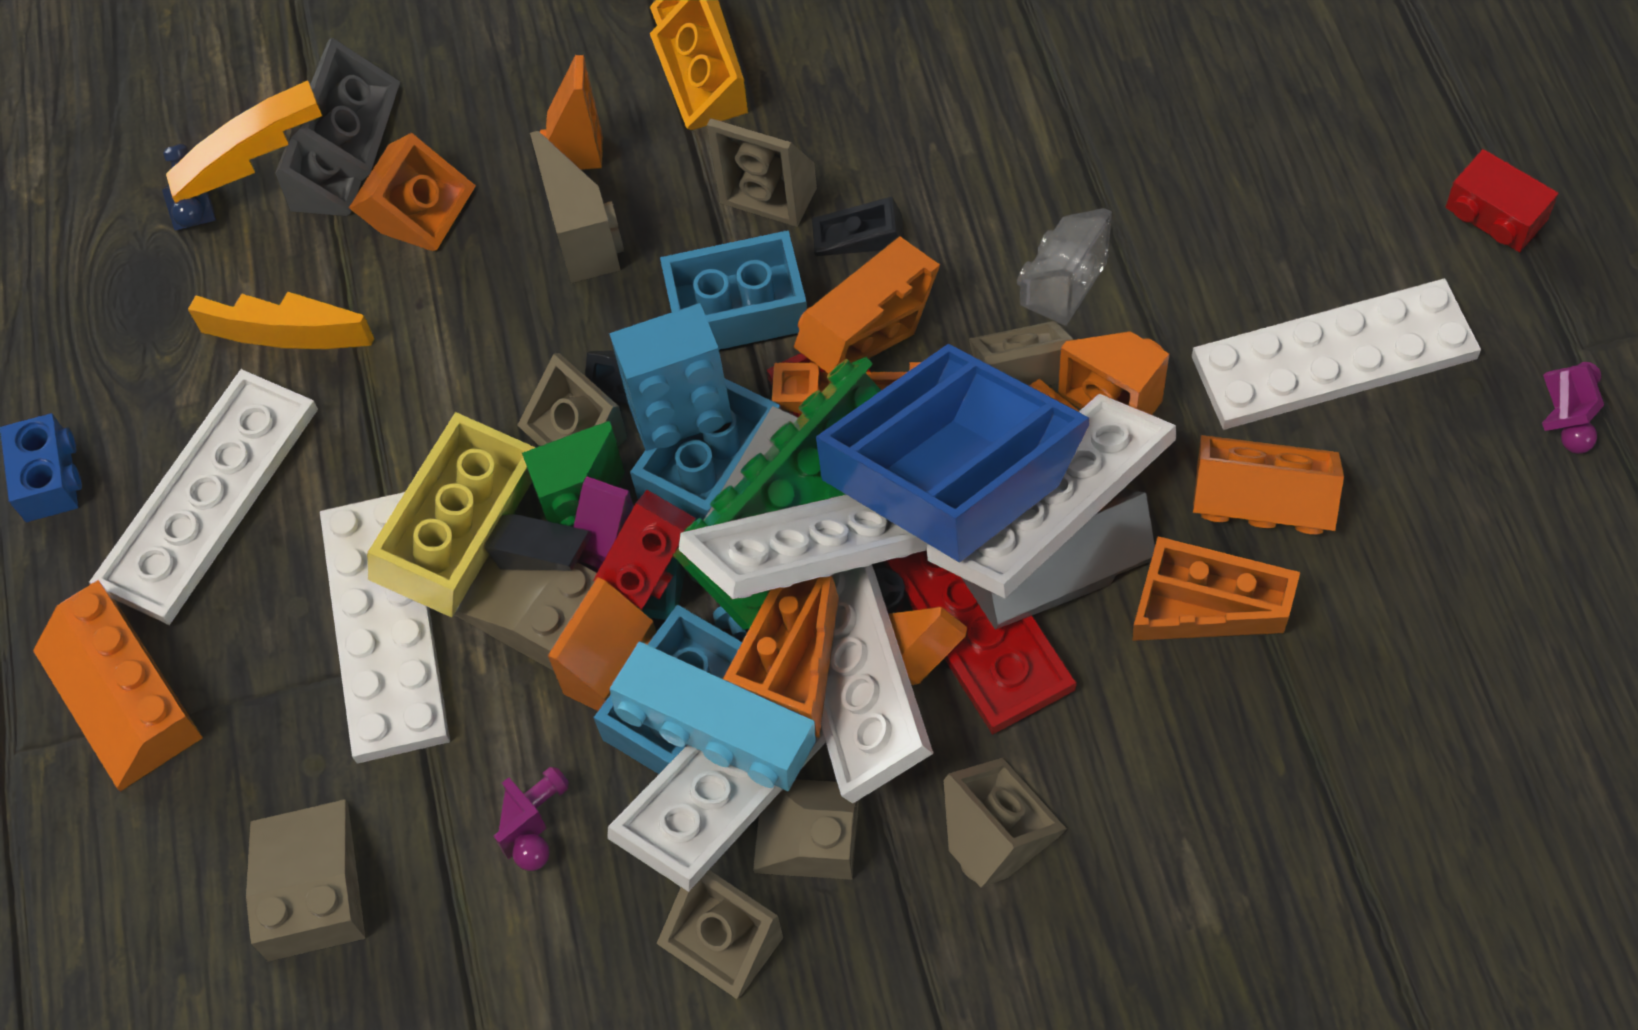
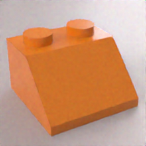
(412, 194)
(1116, 367)
(598, 644)

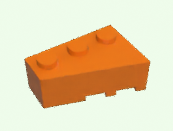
(869, 308)
(1211, 594)
(790, 648)

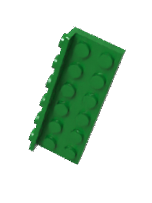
(785, 474)

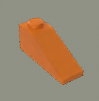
(574, 120)

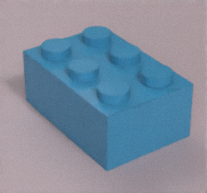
(744, 287)
(672, 377)
(701, 464)
(686, 639)

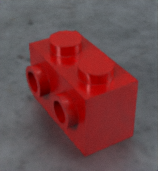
(1501, 200)
(645, 549)

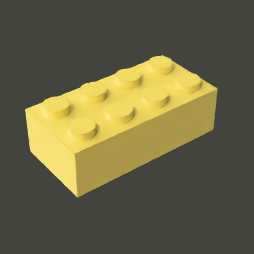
(447, 514)

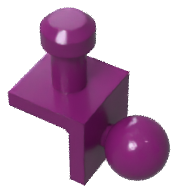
(1575, 403)
(522, 822)

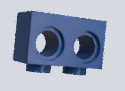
(38, 455)

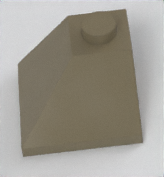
(995, 821)
(807, 832)

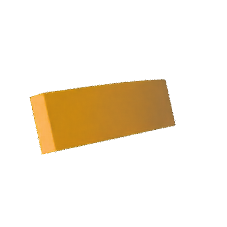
(229, 150)
(292, 324)

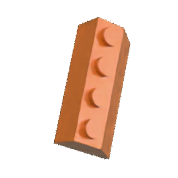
(113, 686)

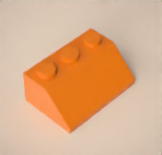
(1268, 484)

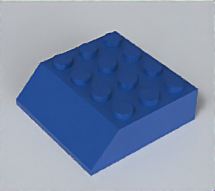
(952, 451)

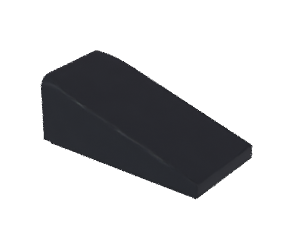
(858, 228)
(535, 544)

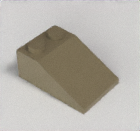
(761, 173)
(581, 219)
(525, 606)
(303, 882)

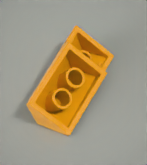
(698, 60)

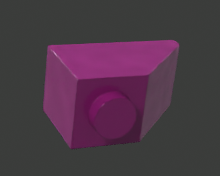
(603, 513)

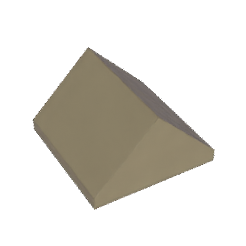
(1024, 352)
(568, 404)
(721, 933)

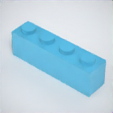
(713, 717)

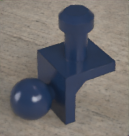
(187, 211)

